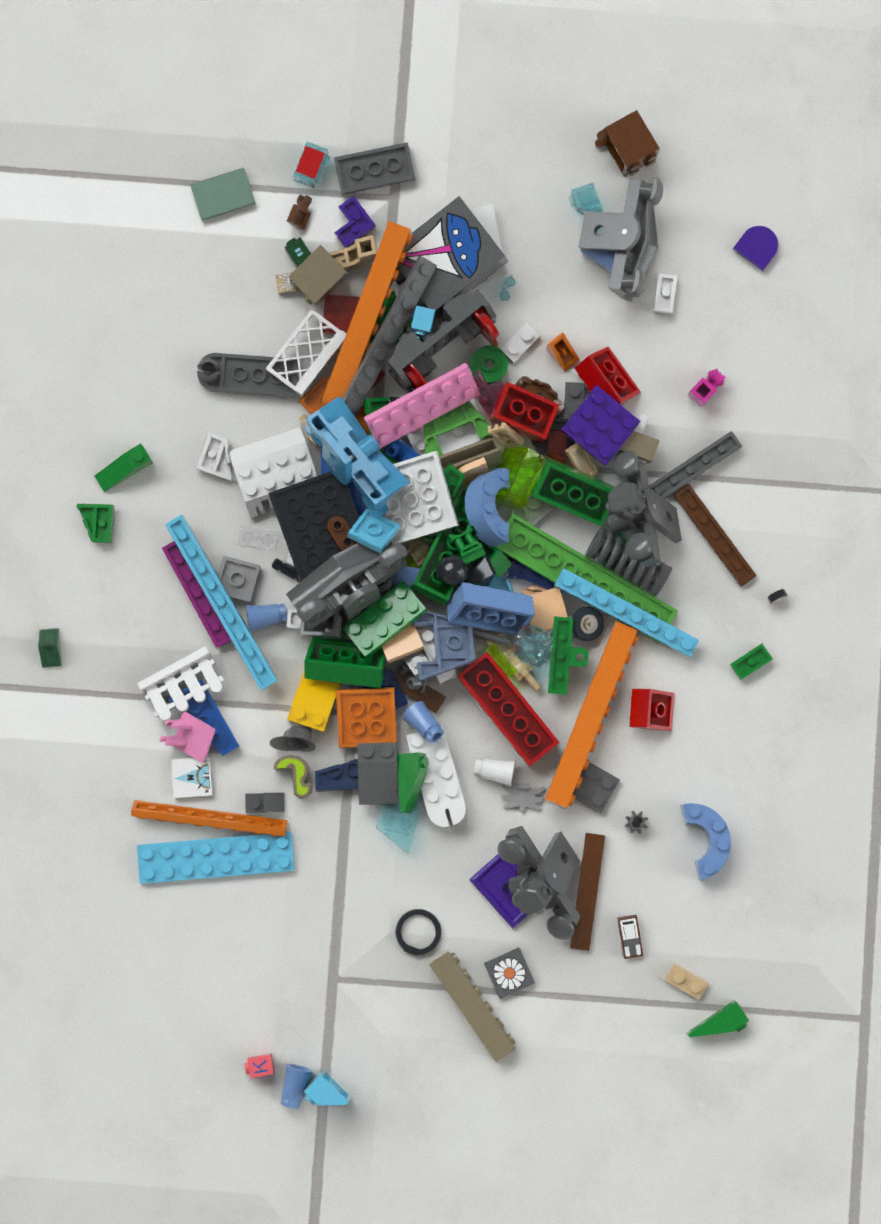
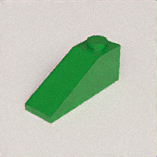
(123, 467)
(411, 775)
(723, 1021)

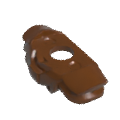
(538, 387)

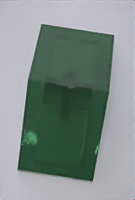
(50, 648)

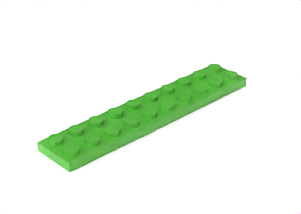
(549, 556)

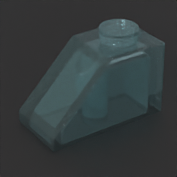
(585, 199)

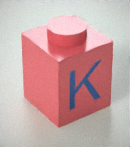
(259, 1065)

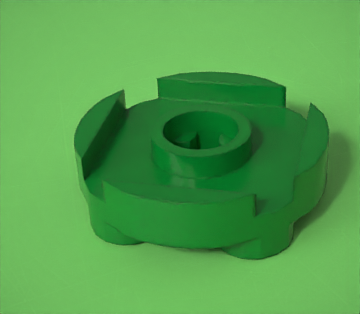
(498, 358)

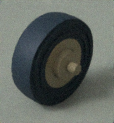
(587, 623)

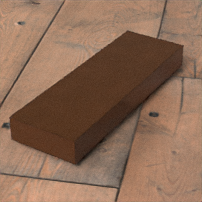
(431, 697)

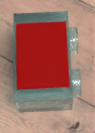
(311, 165)

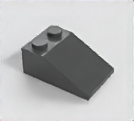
(377, 773)

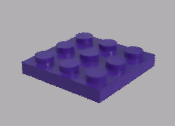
(600, 425)

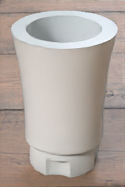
(495, 770)

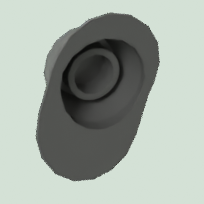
(294, 739)

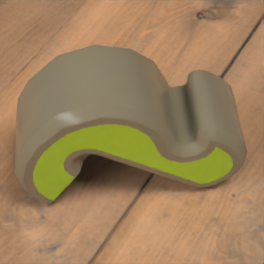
(300, 773)

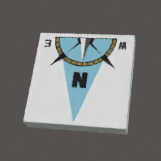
(191, 778)

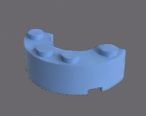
(482, 510)
(718, 838)

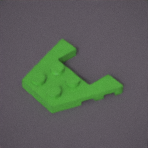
(452, 420)

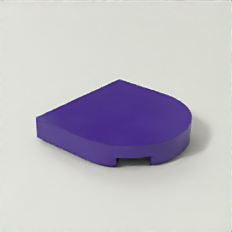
(757, 246)

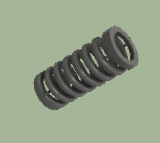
(661, 568)

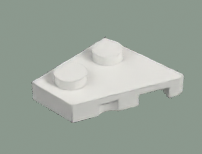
(215, 457)

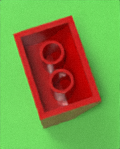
(607, 373)

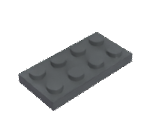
(374, 168)

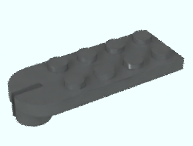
(245, 375)

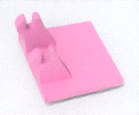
(191, 737)

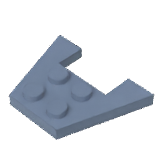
(451, 642)

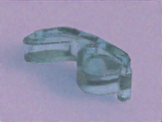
(509, 282)

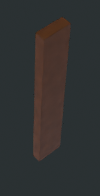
(714, 535)
(587, 890)

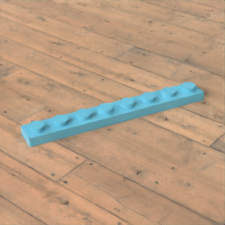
(626, 612)

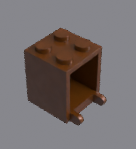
(629, 143)

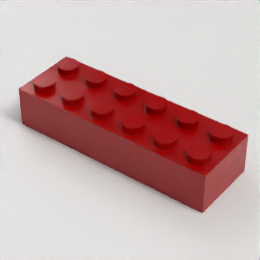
(507, 709)

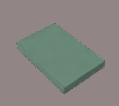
(222, 194)

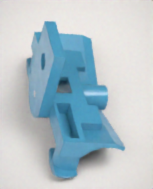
(347, 442)

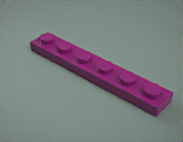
(197, 596)

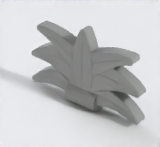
(523, 796)

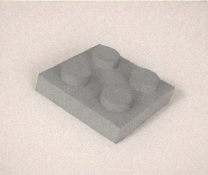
(239, 577)

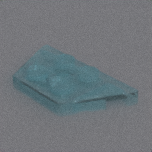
(398, 826)

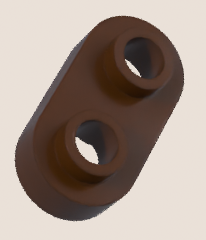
(340, 534)

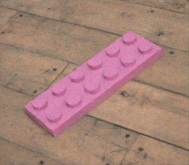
(422, 405)

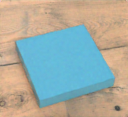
(373, 531)

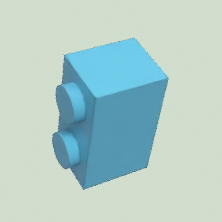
(423, 322)

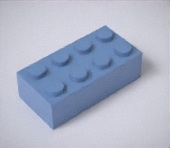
(490, 608)

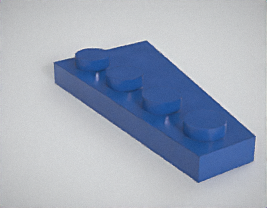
(210, 714)

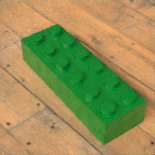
(426, 581)

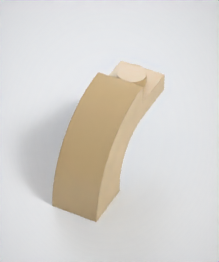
(357, 255)

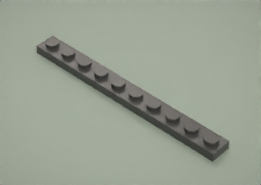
(388, 334)

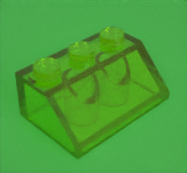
(523, 470)

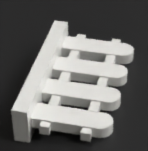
(184, 668)

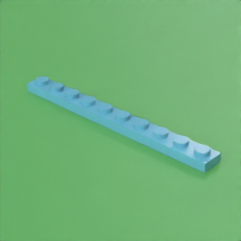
(221, 602)

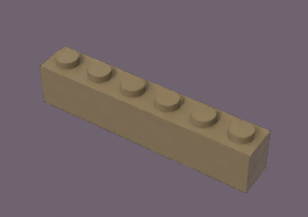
(471, 1005)

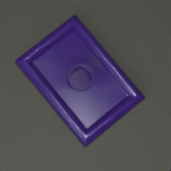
(493, 885)

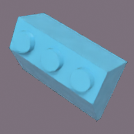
(326, 1091)

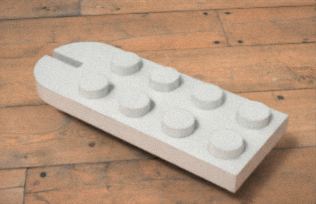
(441, 785)

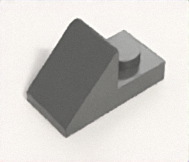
(264, 802)

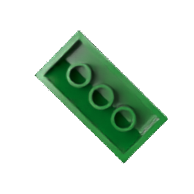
(343, 663)

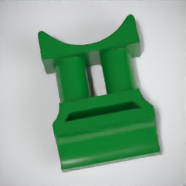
(470, 552)

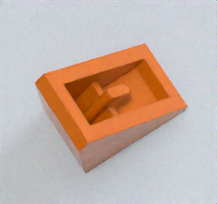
(562, 352)

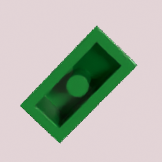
(497, 559)

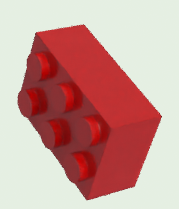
(524, 412)

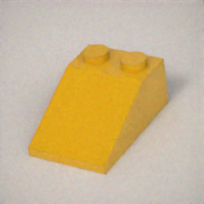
(313, 703)

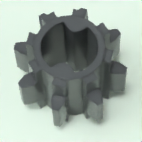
(631, 819)

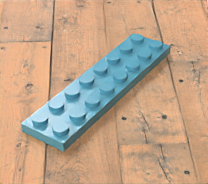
(215, 858)

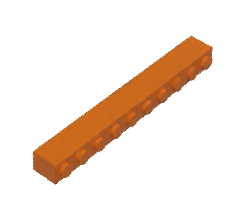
(369, 309)
(590, 716)

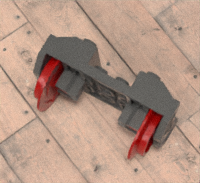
(463, 317)

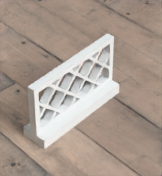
(321, 361)

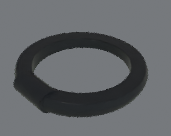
(410, 949)

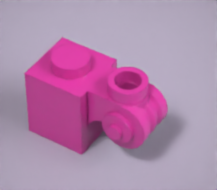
(706, 387)

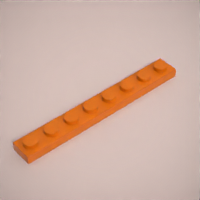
(210, 818)

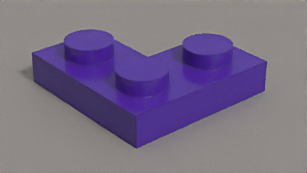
(358, 222)

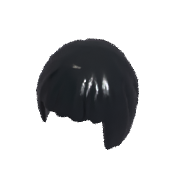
(452, 570)

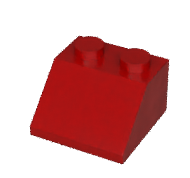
(651, 709)

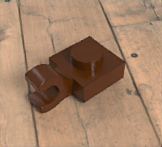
(299, 215)

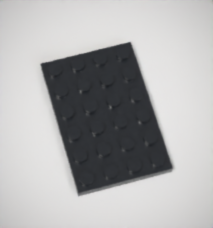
(304, 516)

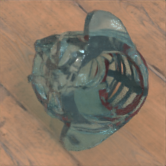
(533, 645)

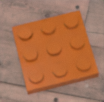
(366, 716)

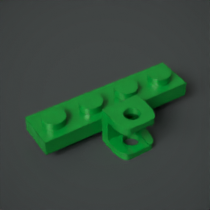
(563, 655)

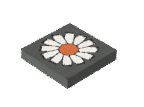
(509, 973)

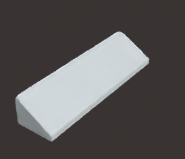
(486, 216)

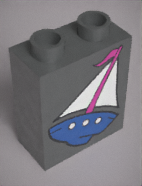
(459, 249)

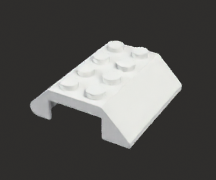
(271, 466)

